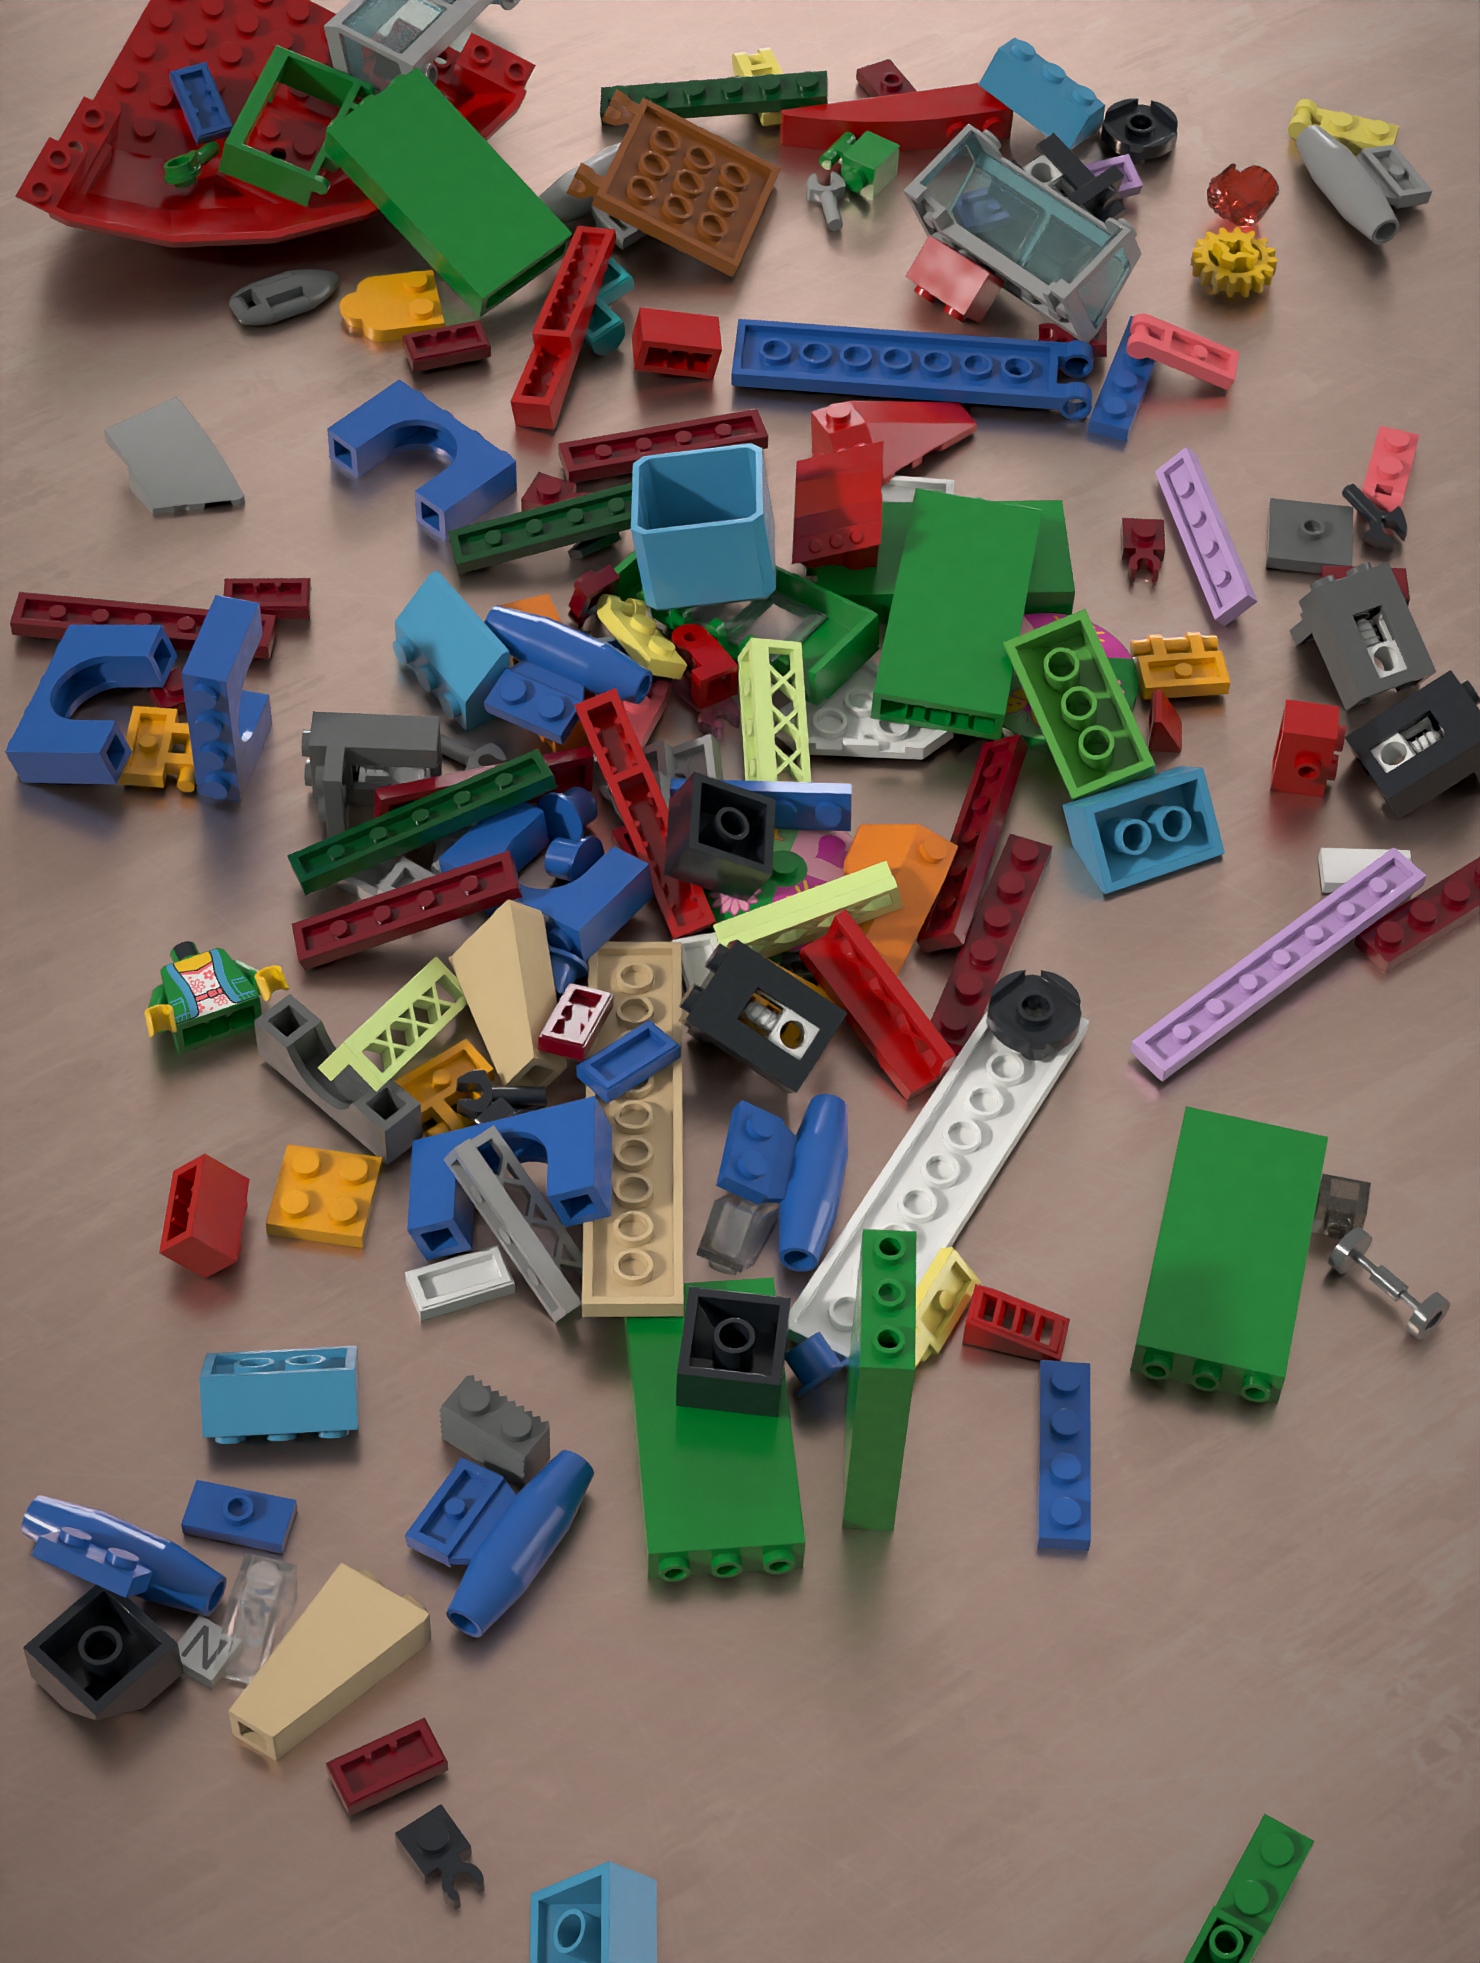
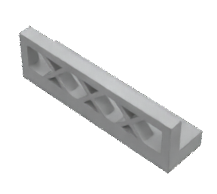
(515, 1229)

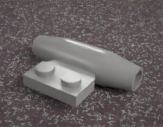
(1362, 184)
(571, 208)

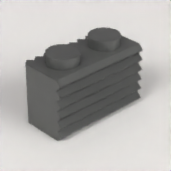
(495, 1431)

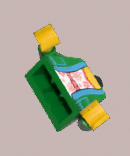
(208, 996)

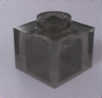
(1340, 1206)

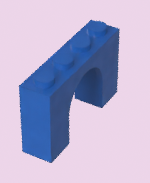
(405, 421)
(86, 662)
(223, 720)
(575, 915)
(567, 1137)

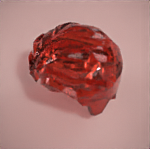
(1242, 194)

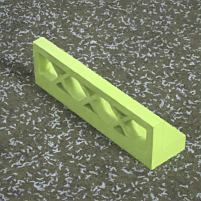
(759, 712)
(811, 912)
(389, 1018)

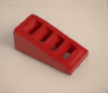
(995, 1337)

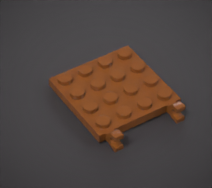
(680, 184)

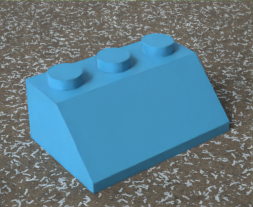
(1042, 93)
(450, 650)
(1145, 828)
(280, 1393)
(595, 1918)

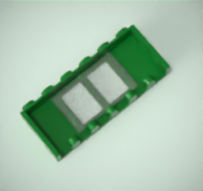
(832, 630)

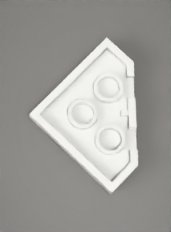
(845, 728)

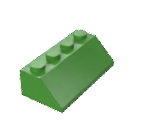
(1080, 706)

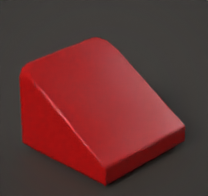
(1163, 725)

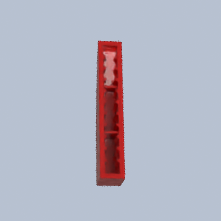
(909, 119)

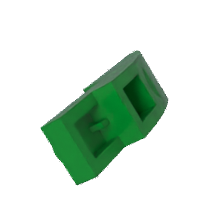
(1252, 1895)

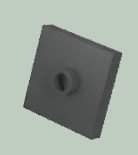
(1308, 535)

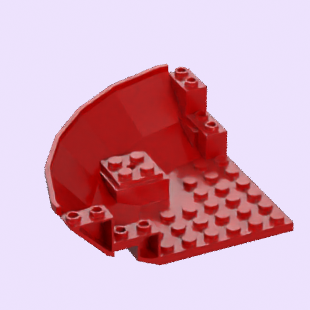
(115, 147)

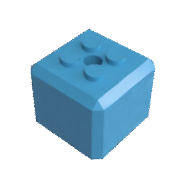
(703, 527)

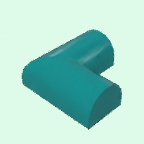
(605, 327)

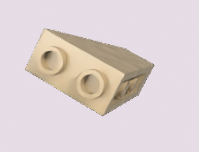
(511, 992)
(328, 1659)

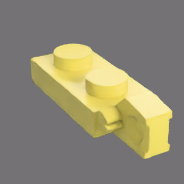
(941, 1301)

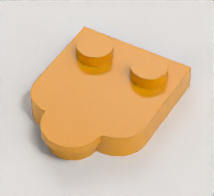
(394, 305)

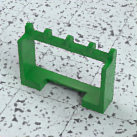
(270, 172)

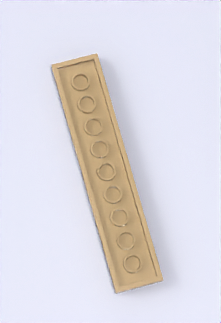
(638, 1251)

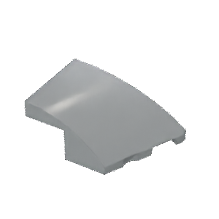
(172, 460)
(677, 762)

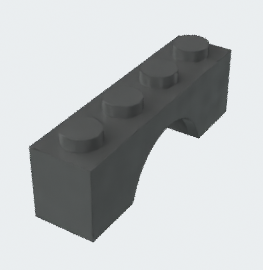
(298, 1044)

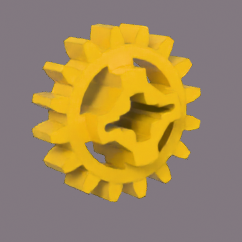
(1233, 262)

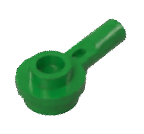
(186, 167)

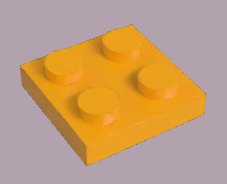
(324, 1196)

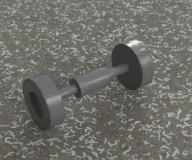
(1352, 1251)

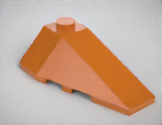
(919, 865)

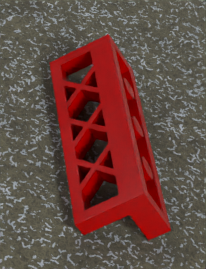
(878, 1007)

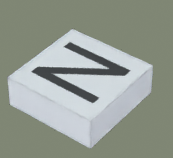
(199, 1651)

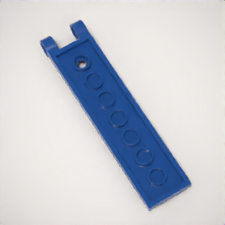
(912, 365)

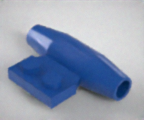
(556, 672)
(797, 1171)
(498, 1534)
(120, 1556)

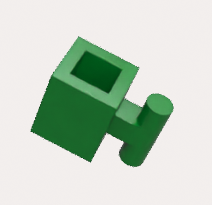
(865, 163)

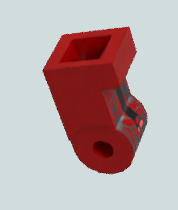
(708, 665)

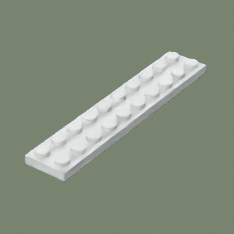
(935, 1172)

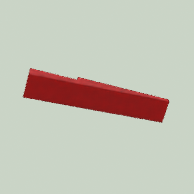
(562, 328)
(641, 809)

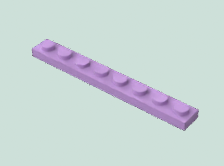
(1277, 964)

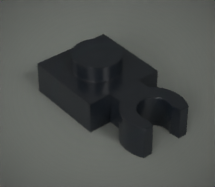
(438, 1850)

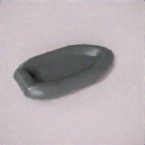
(283, 296)

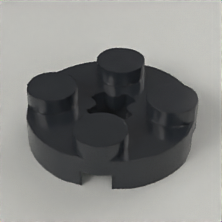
(1139, 129)
(1034, 1035)

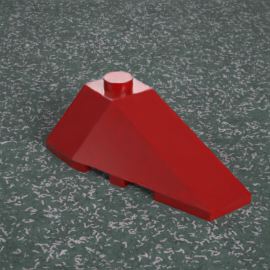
(905, 428)

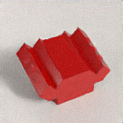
(839, 508)

